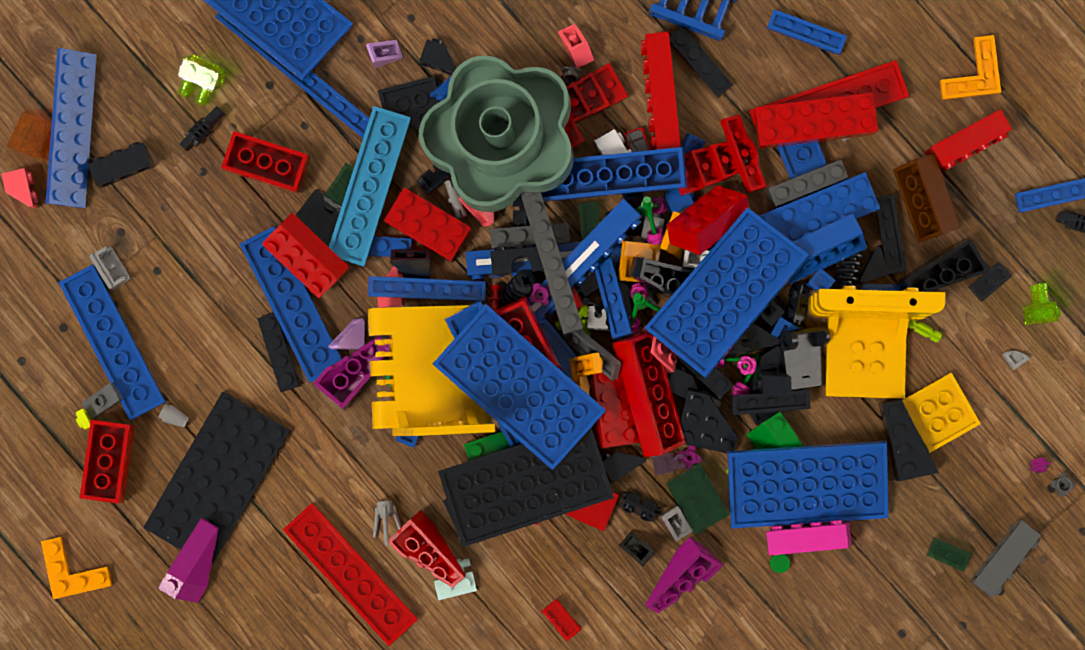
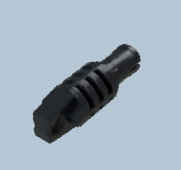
(201, 129)
(1072, 221)

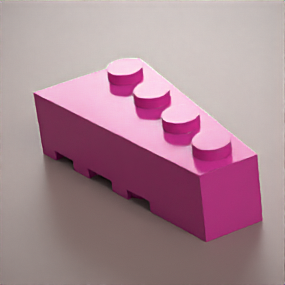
(809, 538)

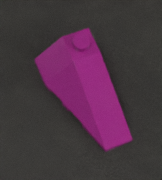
(349, 376)
(687, 568)
(190, 571)

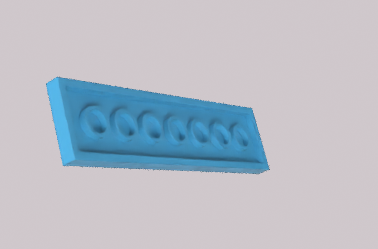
(369, 185)

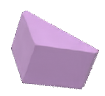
(384, 52)
(351, 337)

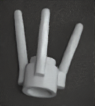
(385, 509)

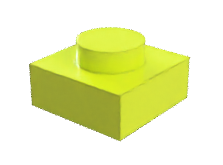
(83, 419)

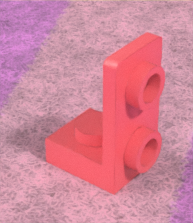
(664, 355)

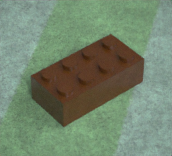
(926, 198)

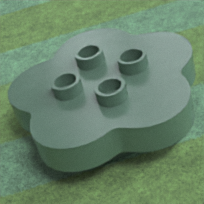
(500, 132)

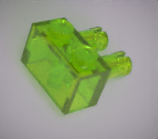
(202, 73)
(1041, 309)

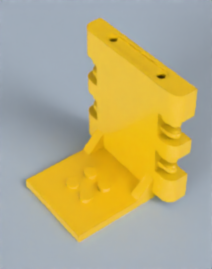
(869, 337)
(420, 394)

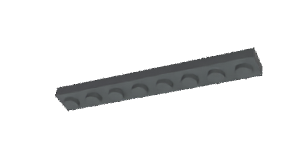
(551, 262)

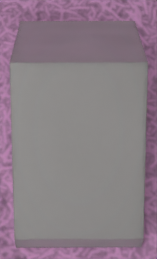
(676, 523)

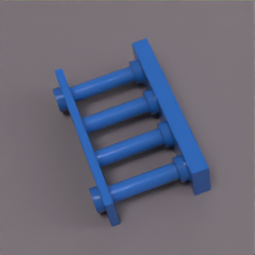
(693, 24)

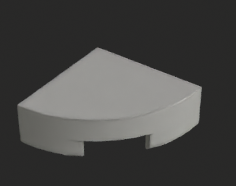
(1015, 358)

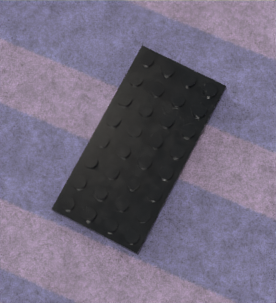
(218, 473)
(520, 490)

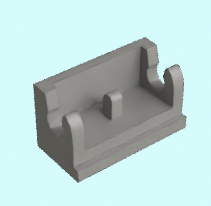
(110, 267)
(600, 323)

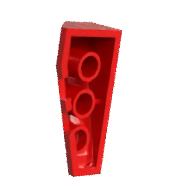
(425, 546)

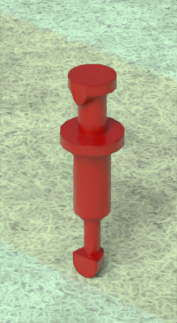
(495, 299)

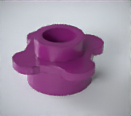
(535, 297)
(694, 457)
(1039, 465)

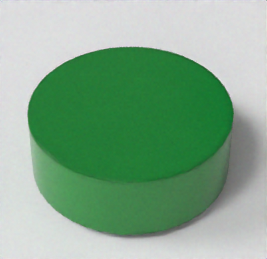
(779, 563)

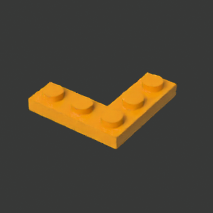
(987, 69)
(584, 366)
(61, 581)

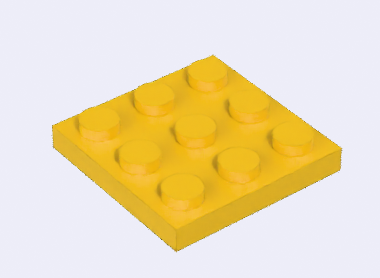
(940, 412)

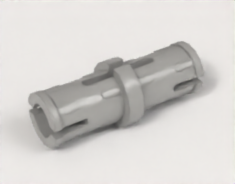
(456, 204)

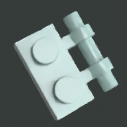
(465, 586)

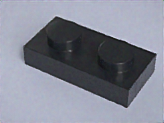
(989, 282)

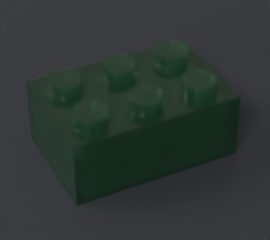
(697, 498)

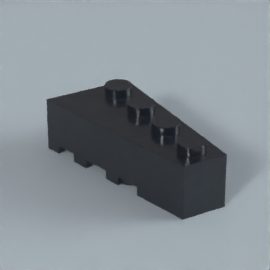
(947, 268)
(658, 275)
(906, 448)

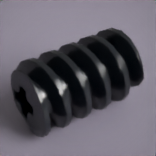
(848, 271)
(518, 287)

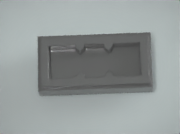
(102, 400)

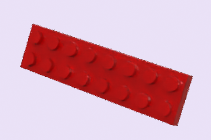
(882, 81)
(350, 574)

